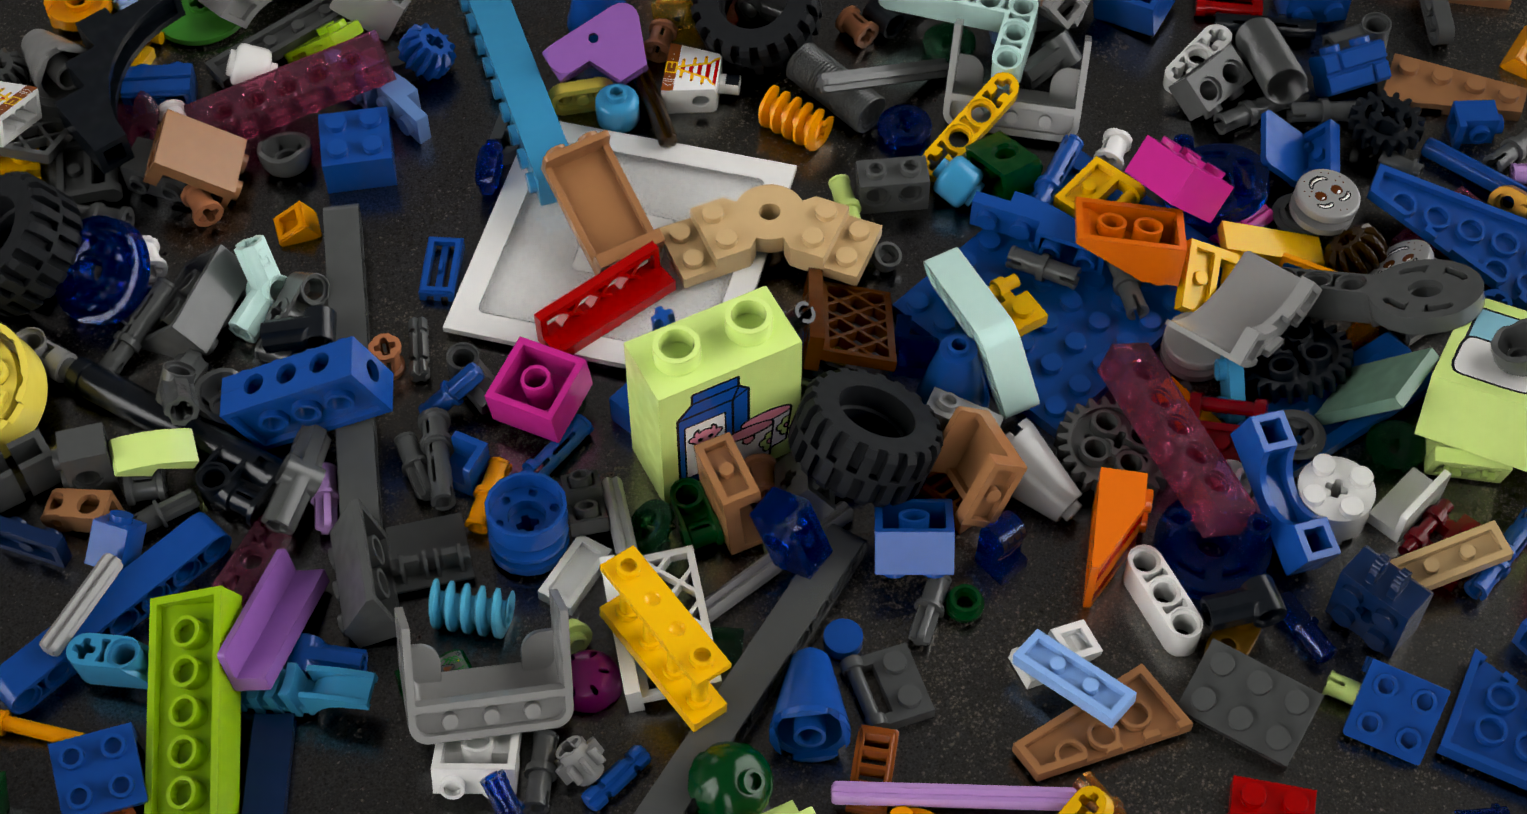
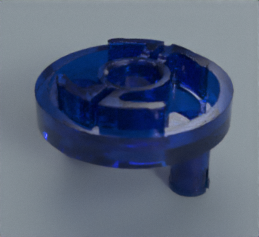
(1242, 171)
(123, 275)
(1178, 542)

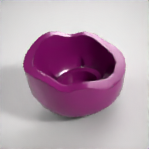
(588, 676)

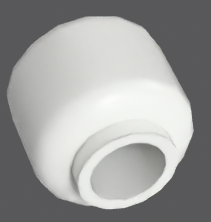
(248, 62)

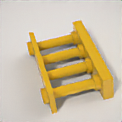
(664, 638)

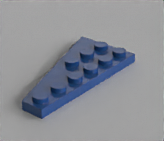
(1459, 227)
(1489, 723)

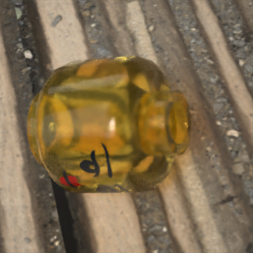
(674, 10)

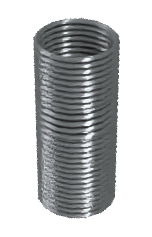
(1271, 61)
(855, 107)

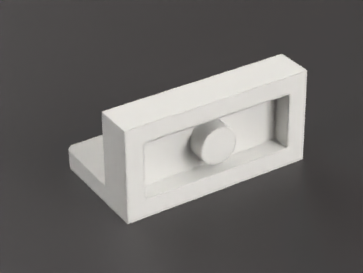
(1407, 503)

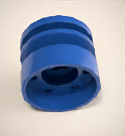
(527, 523)

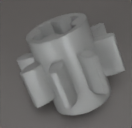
(579, 760)

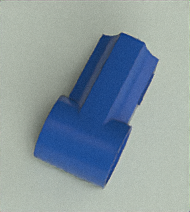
(315, 651)

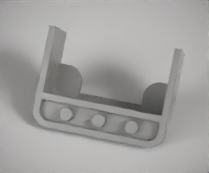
(1034, 113)
(488, 698)

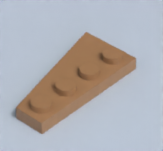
(1438, 86)
(1080, 739)

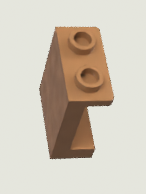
(197, 156)
(979, 465)
(729, 490)

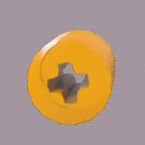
(793, 121)

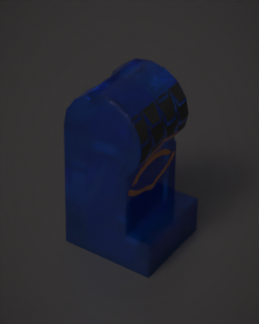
(1001, 546)

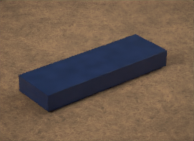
(269, 764)

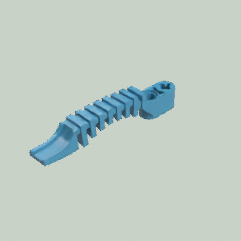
(104, 659)

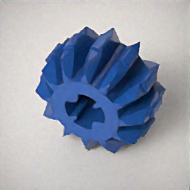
(426, 51)

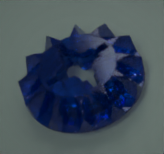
(913, 118)
(489, 167)

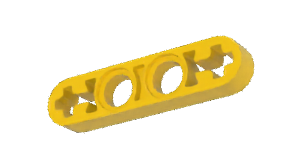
(966, 124)

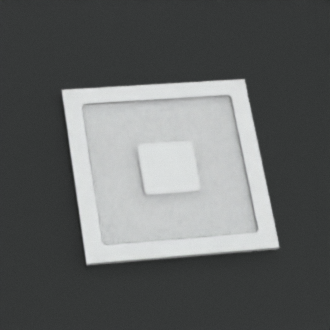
(534, 257)

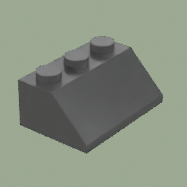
(201, 306)
(363, 577)

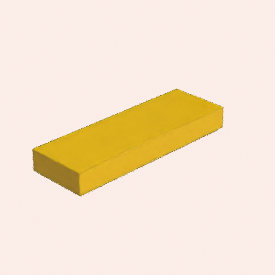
(1269, 242)

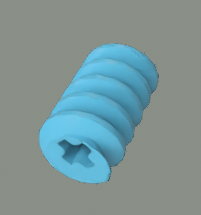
(470, 610)

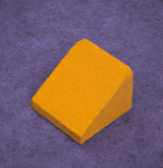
(297, 225)

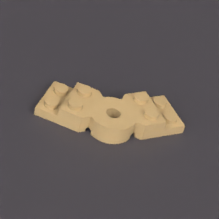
(770, 219)

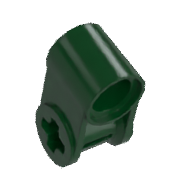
(695, 521)

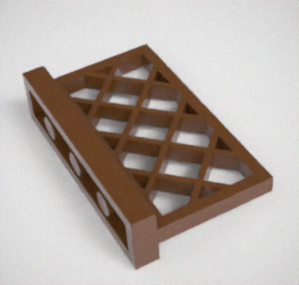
(821, 338)

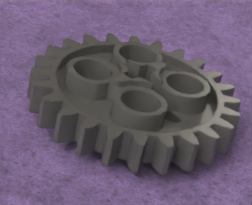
(1102, 438)

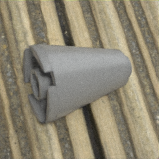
(46, 59)
(1045, 483)

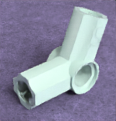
(261, 289)

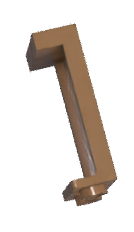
(598, 200)

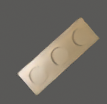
(1457, 556)

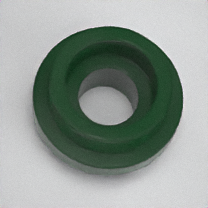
(964, 594)

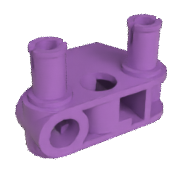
(616, 53)

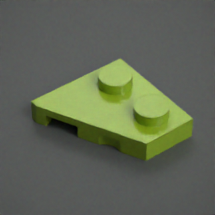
(328, 36)

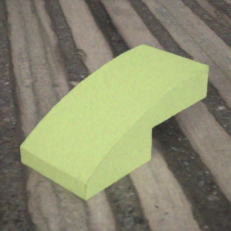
(152, 450)

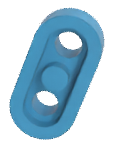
(1231, 385)

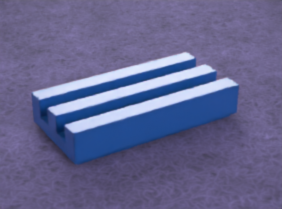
(439, 291)

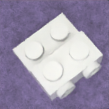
(462, 764)

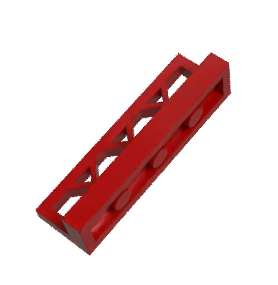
(605, 305)

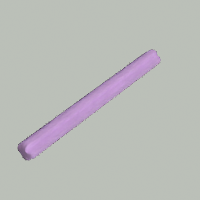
(950, 795)

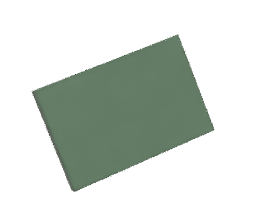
(1378, 387)

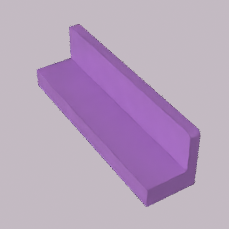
(270, 623)

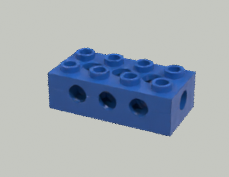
(318, 387)

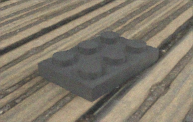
(1250, 703)

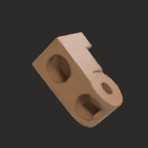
(76, 508)

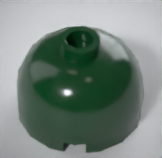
(730, 779)

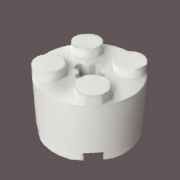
(1338, 491)

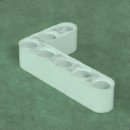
(1010, 18)
(990, 328)

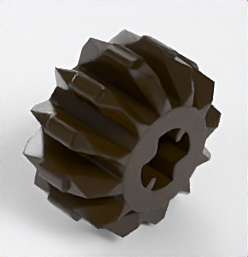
(1356, 250)

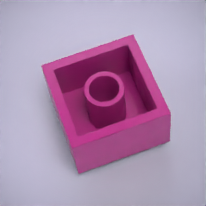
(1180, 177)
(539, 389)

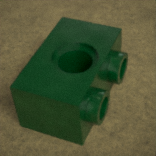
(1005, 165)

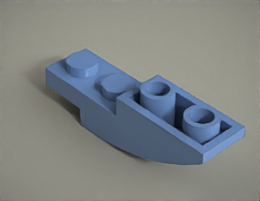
(402, 105)

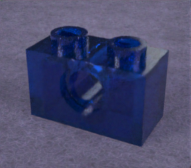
(791, 532)

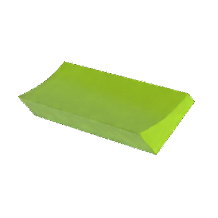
(192, 706)

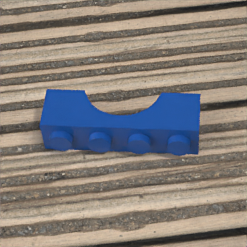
(1267, 454)

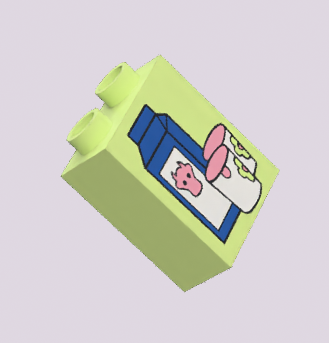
(712, 376)

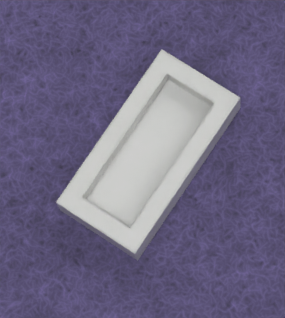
(575, 572)

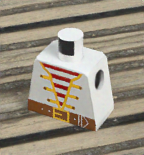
(695, 80)
(18, 110)

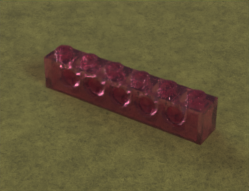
(297, 88)
(1176, 440)

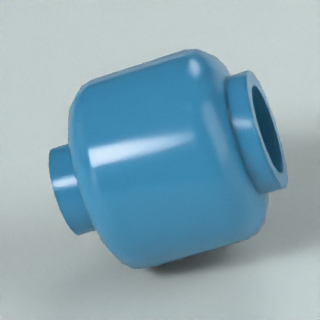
(617, 108)
(958, 181)

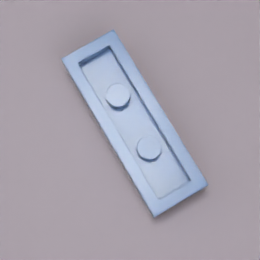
(1074, 678)

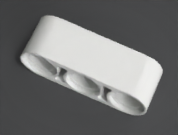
(1161, 616)

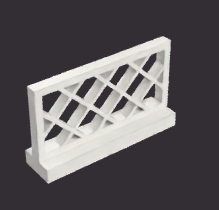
(633, 676)

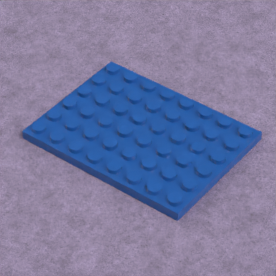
(1079, 321)

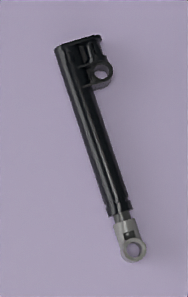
(238, 467)

